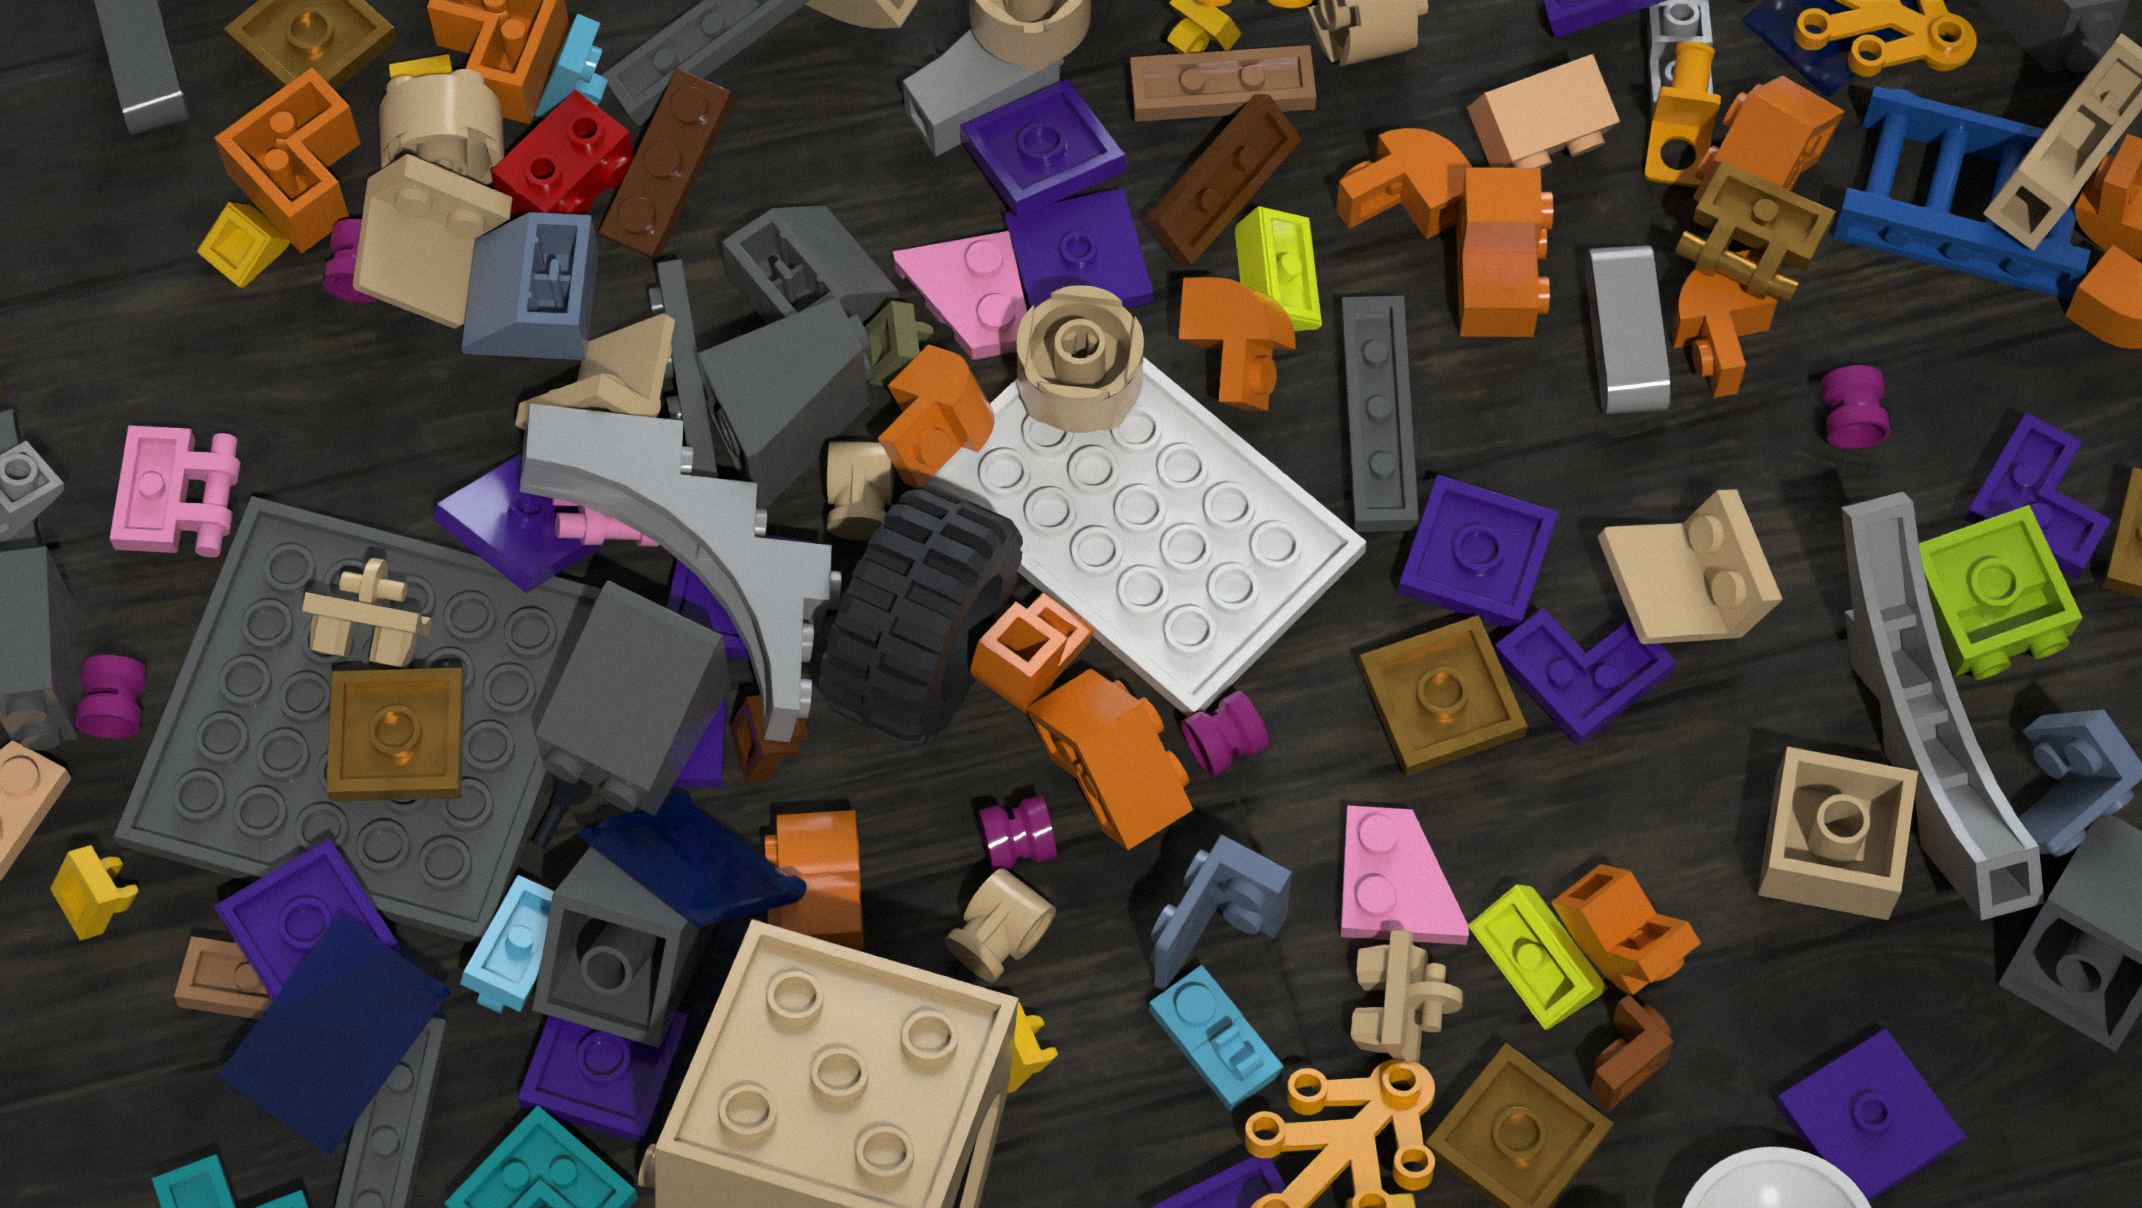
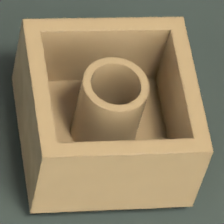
(1838, 833)

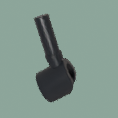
(565, 796)

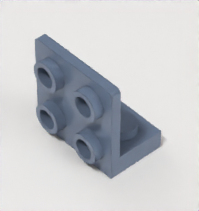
(2092, 771)
(1231, 879)

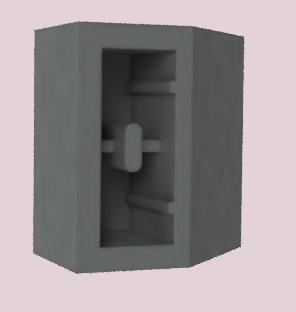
(800, 260)

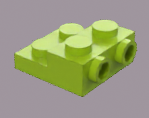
(1997, 594)

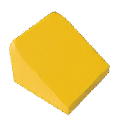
(242, 243)

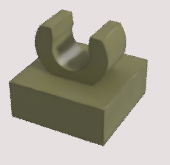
(894, 341)

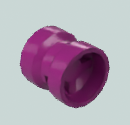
(340, 269)
(1855, 407)
(110, 697)
(1229, 731)
(1019, 833)

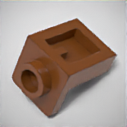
(1627, 1066)

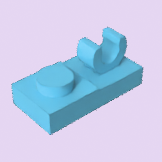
(574, 68)
(512, 948)
(1215, 1038)

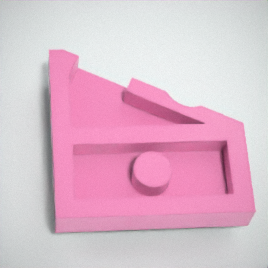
(971, 289)
(1395, 880)

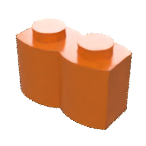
(824, 854)

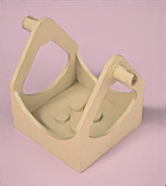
(836, 1085)

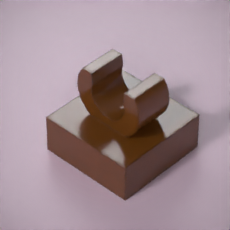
(758, 756)

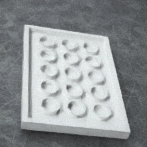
(1159, 534)

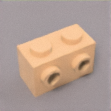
(1544, 115)

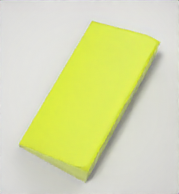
(1279, 260)
(1537, 956)

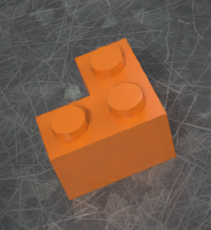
(508, 44)
(1772, 134)
(283, 157)
(1498, 246)
(1114, 754)

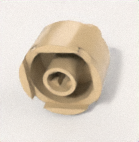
(1366, 28)
(1030, 30)
(444, 122)
(1080, 360)

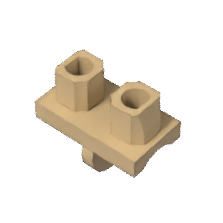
(336, 618)
(1413, 997)

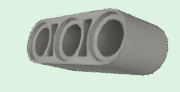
(1627, 329)

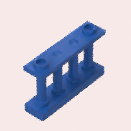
(1931, 231)

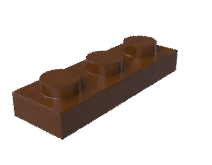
(667, 164)
(1223, 179)

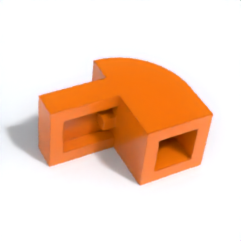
(1409, 169)
(2112, 200)
(2111, 300)
(1711, 318)
(1247, 329)
(939, 416)
(1029, 650)
(1622, 930)

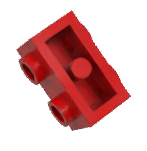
(565, 160)

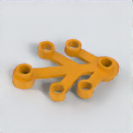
(1873, 15)
(1353, 1139)

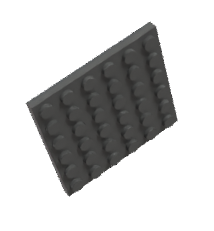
(246, 731)

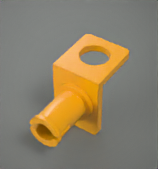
(1684, 113)

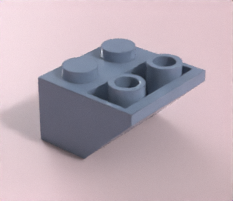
(533, 288)

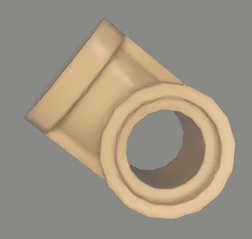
(859, 487)
(1001, 922)

